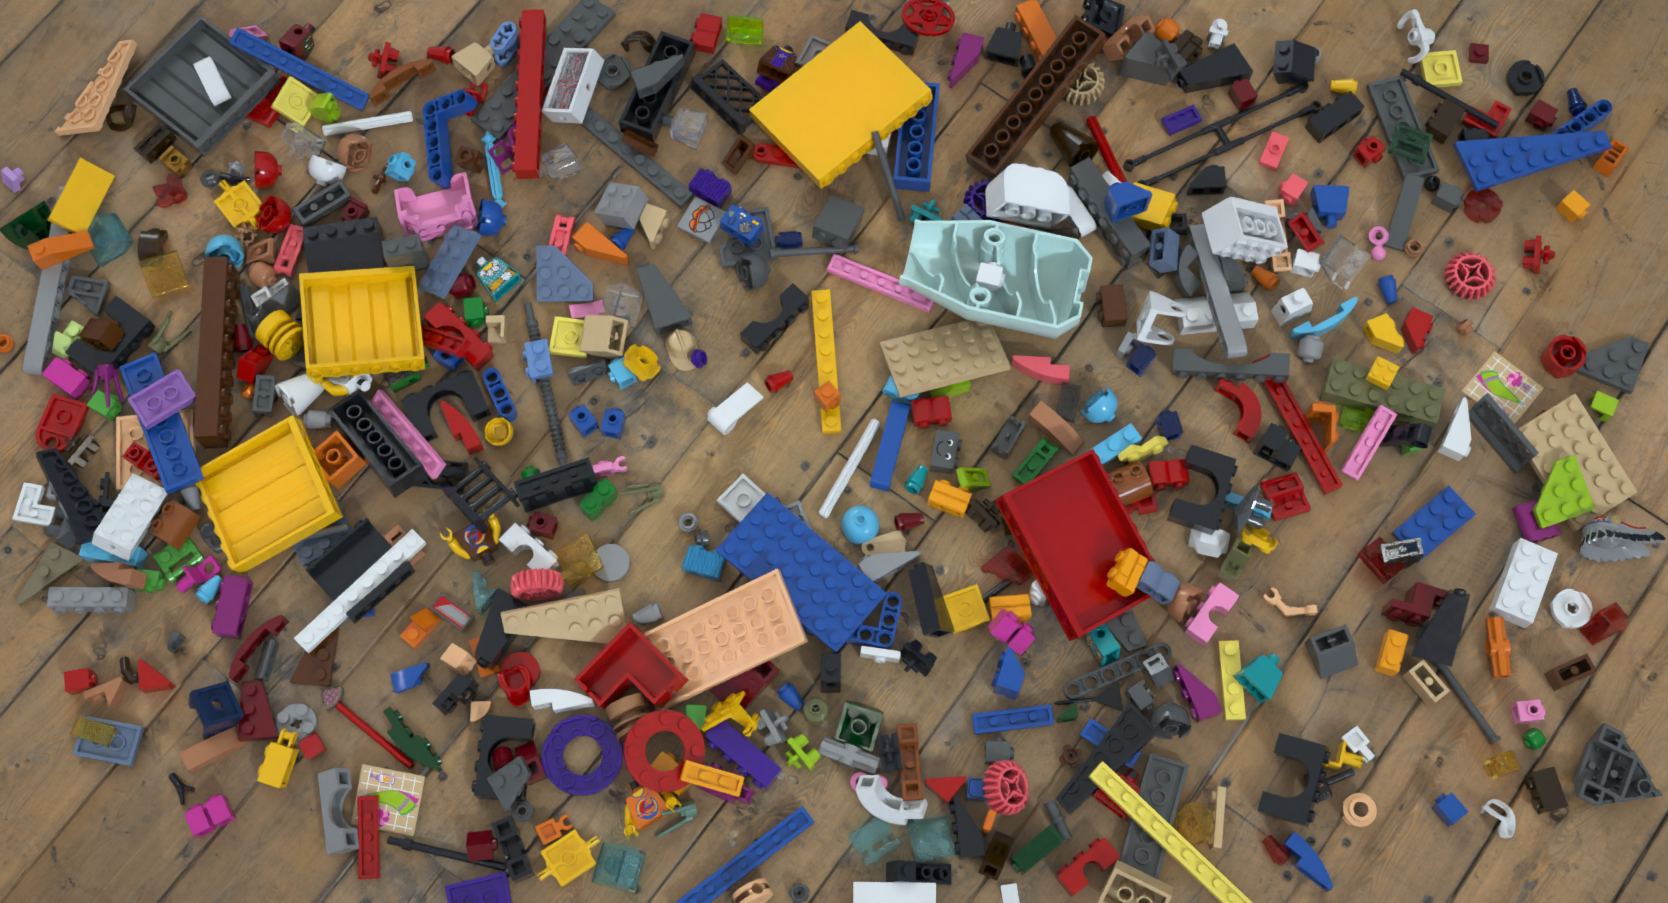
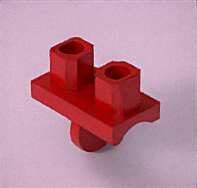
(388, 54)
(1535, 247)

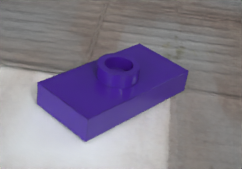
(1181, 120)

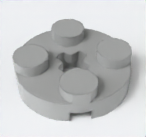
(301, 712)

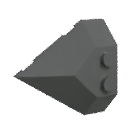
(1611, 770)

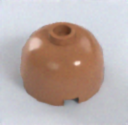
(354, 152)
(1185, 600)

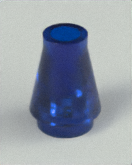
(1575, 102)

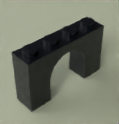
(136, 329)
(463, 386)
(1219, 469)
(496, 731)
(1298, 808)

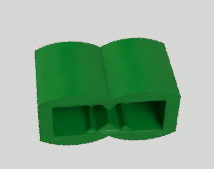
(595, 502)

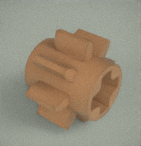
(248, 230)

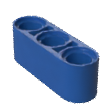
(497, 387)

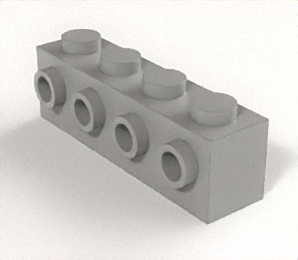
(91, 599)

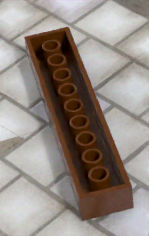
(1036, 97)
(216, 353)

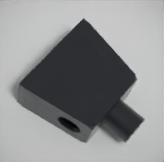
(1004, 45)
(831, 673)

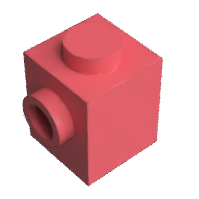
(1292, 189)

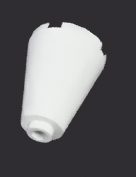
(298, 393)

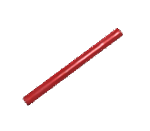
(374, 735)

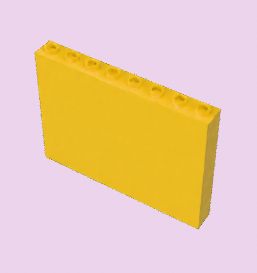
(837, 100)

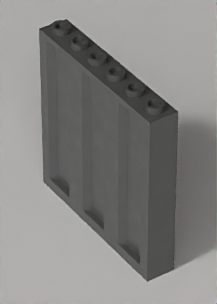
(177, 98)

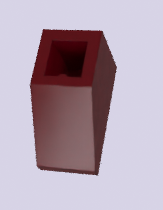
(533, 761)

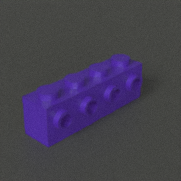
(743, 754)

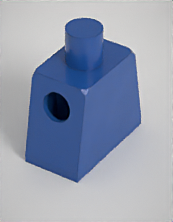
(1329, 203)

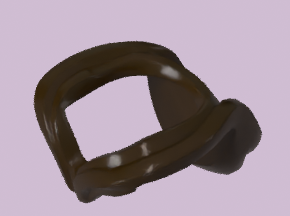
(646, 40)
(128, 114)

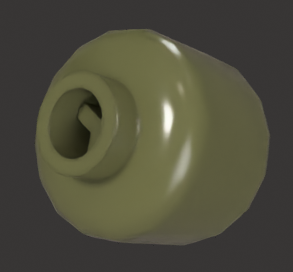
(819, 717)

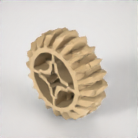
(1092, 86)

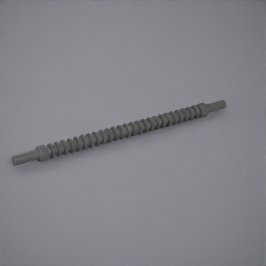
(561, 455)

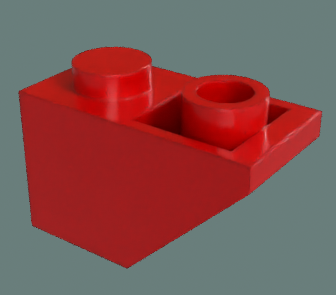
(1415, 327)
(254, 363)

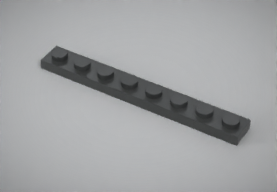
(637, 160)

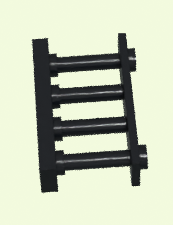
(556, 485)
(470, 510)

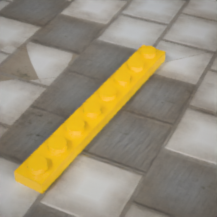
(825, 354)

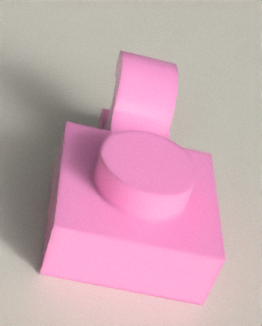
(607, 468)

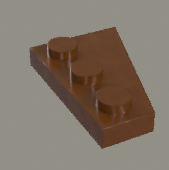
(318, 665)

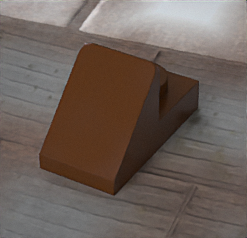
(738, 154)

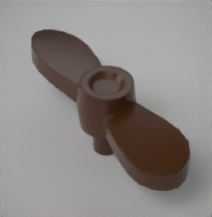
(381, 178)

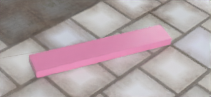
(877, 282)
(409, 434)

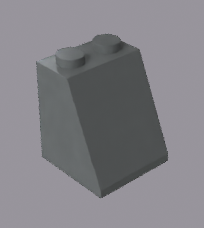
(1140, 62)

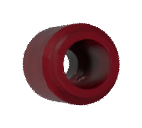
(501, 757)

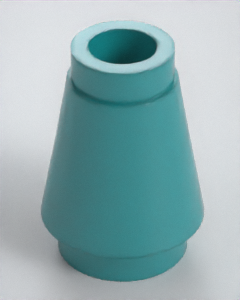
(916, 480)

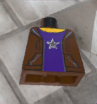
(777, 63)

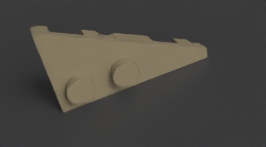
(52, 566)

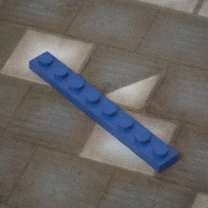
(299, 69)
(749, 858)

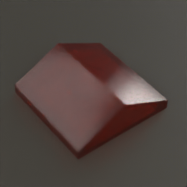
(1374, 561)

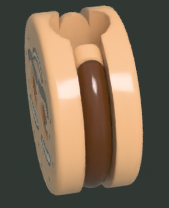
(753, 892)

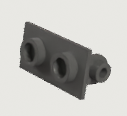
(594, 370)

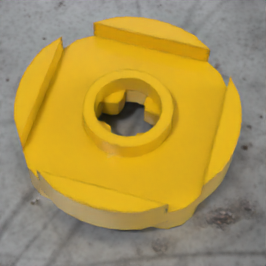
(633, 362)
(1259, 538)

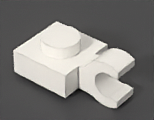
(1357, 742)

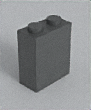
(838, 222)
(406, 252)

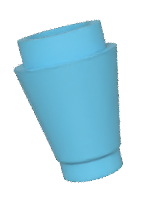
(209, 589)

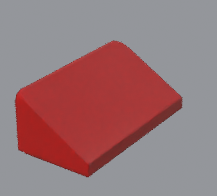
(1306, 232)

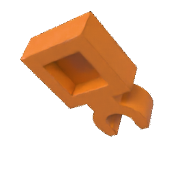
(550, 830)

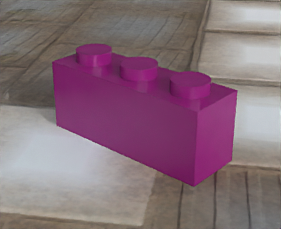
(232, 607)

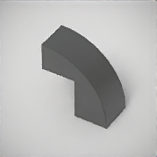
(1183, 278)

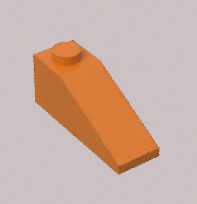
(596, 245)
(59, 248)

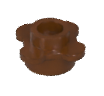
(1076, 753)

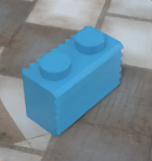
(704, 563)

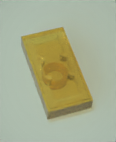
(93, 731)

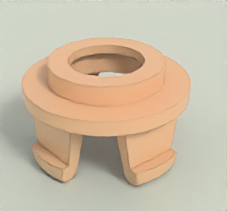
(1351, 818)

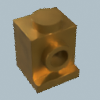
(175, 162)

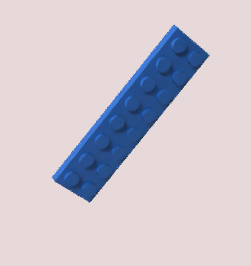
(168, 439)

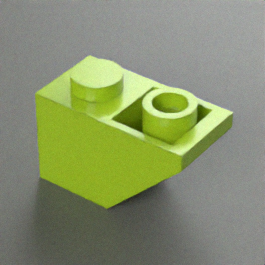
(325, 108)

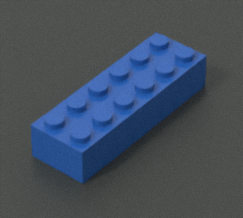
(916, 147)

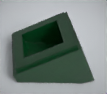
(1068, 715)

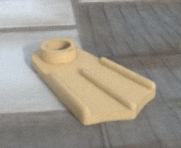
(885, 543)

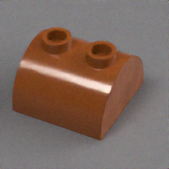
(1131, 482)
(174, 524)

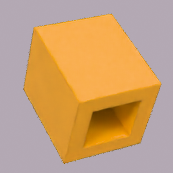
(1573, 207)

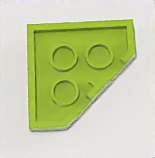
(1563, 494)

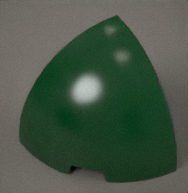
(29, 226)

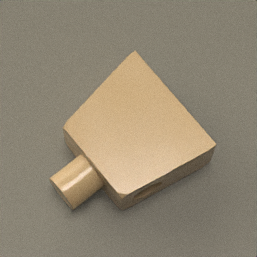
(474, 62)

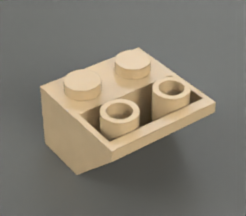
(603, 336)

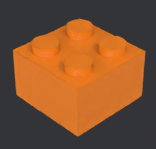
(339, 459)

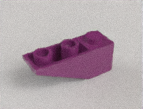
(968, 55)
(1200, 698)

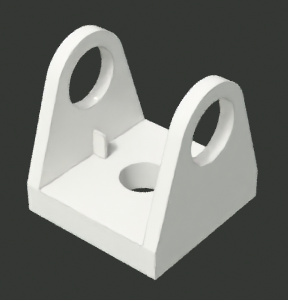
(1153, 305)

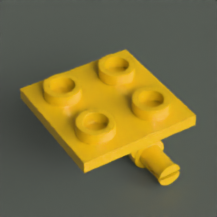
(731, 709)

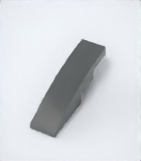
(1404, 211)

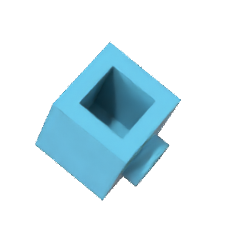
(620, 374)

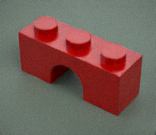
(1072, 876)

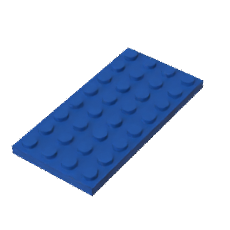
(823, 585)

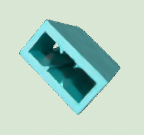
(1260, 677)

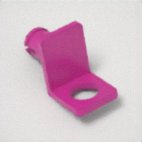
(197, 574)

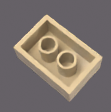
(1133, 886)

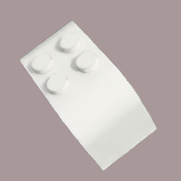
(1028, 196)

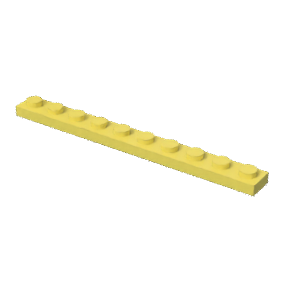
(1166, 835)

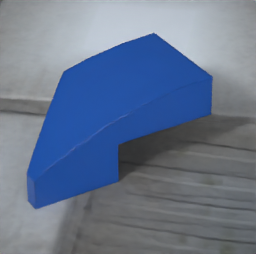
(409, 677)

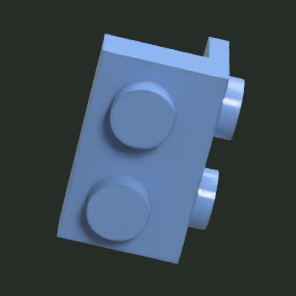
(538, 359)

